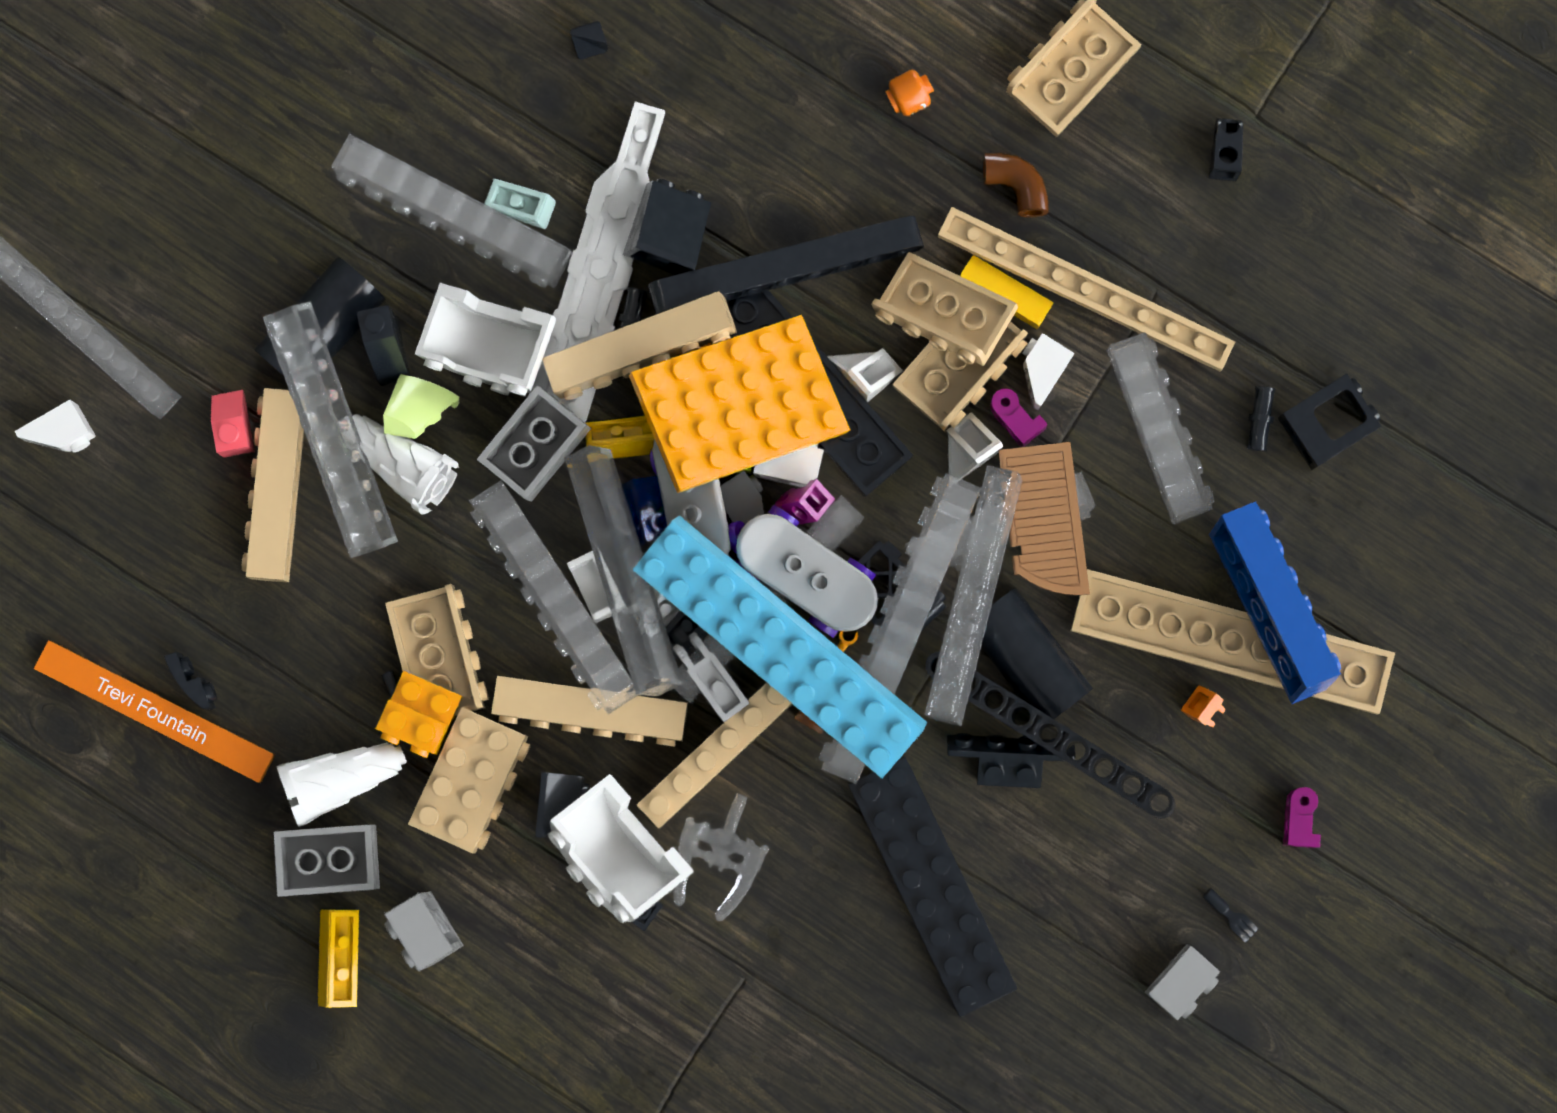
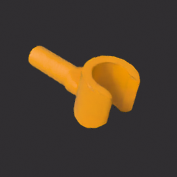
(843, 644)

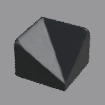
(589, 40)

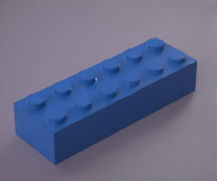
(1275, 602)

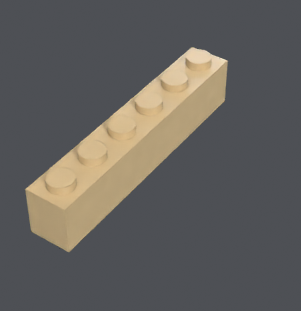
(639, 346)
(275, 488)
(573, 709)
(713, 755)

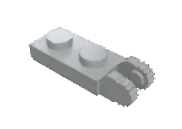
(712, 680)

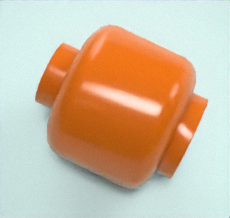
(909, 92)

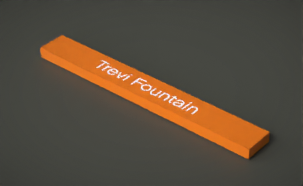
(154, 711)

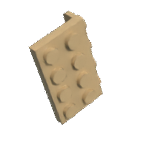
(1071, 66)
(945, 309)
(945, 384)
(436, 644)
(469, 781)

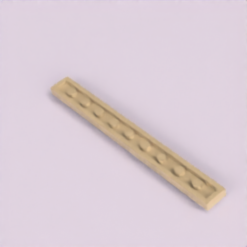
(1086, 289)

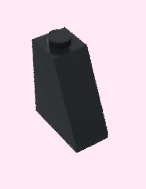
(383, 343)

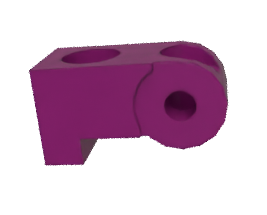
(1014, 418)
(806, 503)
(1299, 819)

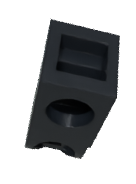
(1227, 150)

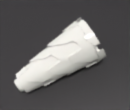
(406, 466)
(333, 779)

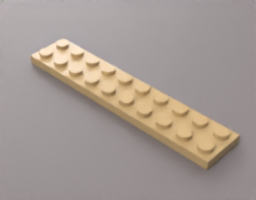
(1216, 638)

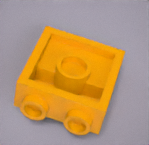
(418, 714)

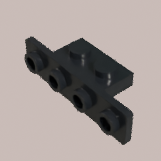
(1003, 759)

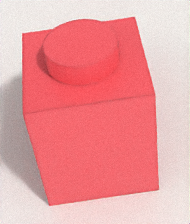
(231, 424)

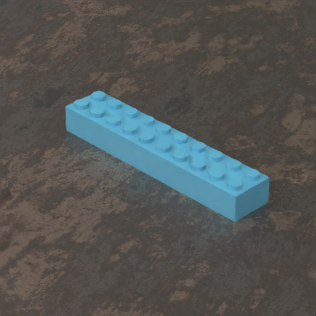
(780, 646)

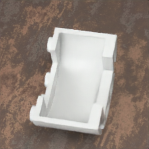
(484, 341)
(615, 852)

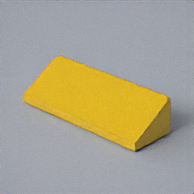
(1031, 305)
(623, 436)
(338, 958)

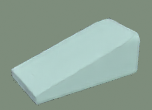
(521, 203)

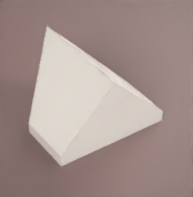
(867, 371)
(970, 446)

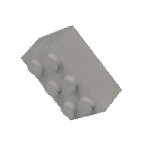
(534, 443)
(326, 860)
(422, 931)

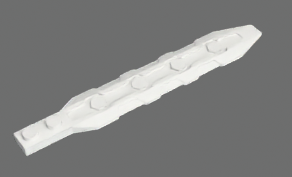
(598, 266)

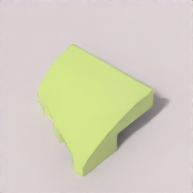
(415, 406)

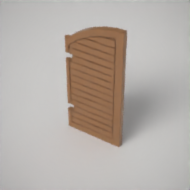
(1047, 519)

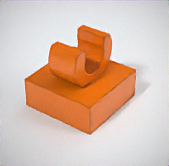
(1203, 705)

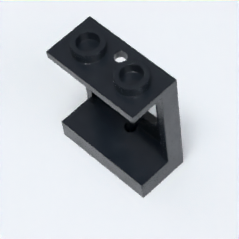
(1310, 436)

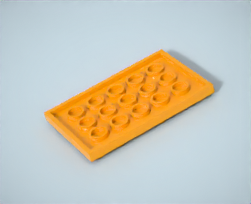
(739, 403)

